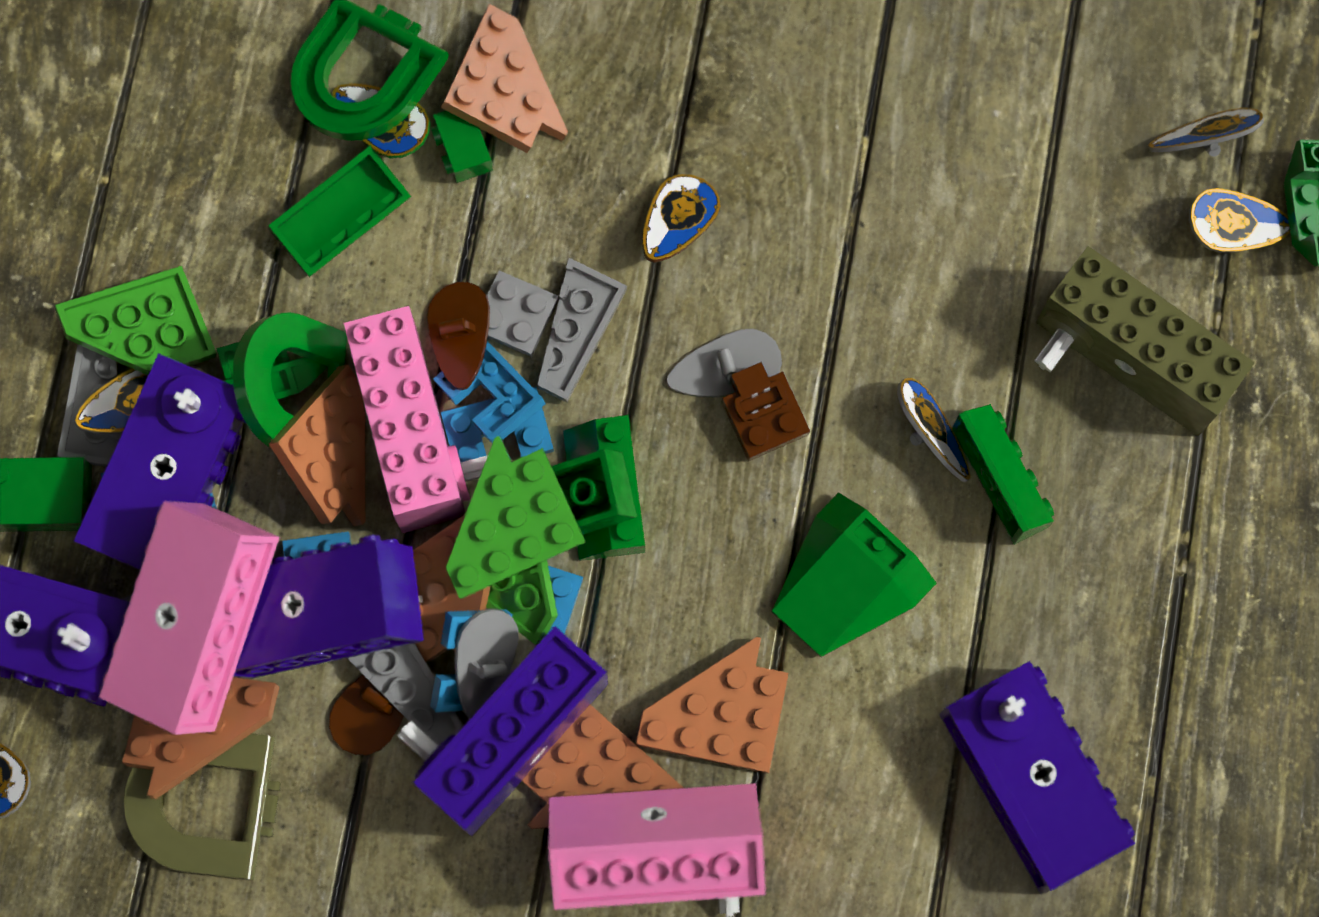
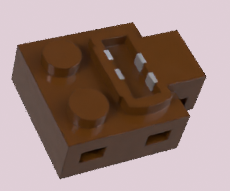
(763, 411)

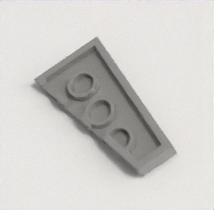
(581, 318)
(88, 375)
(408, 685)

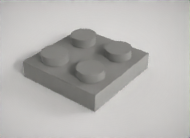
(518, 312)

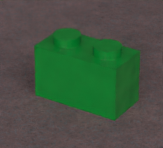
(463, 146)

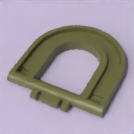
(203, 854)

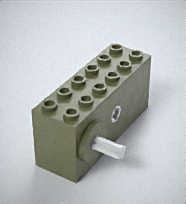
(1141, 342)

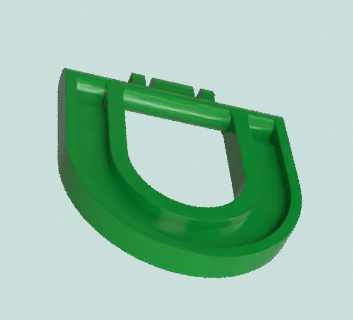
(391, 102)
(256, 357)

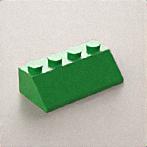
(614, 435)
(1002, 472)

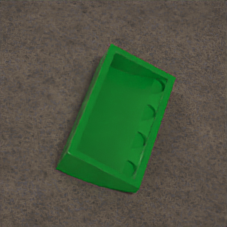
(339, 211)

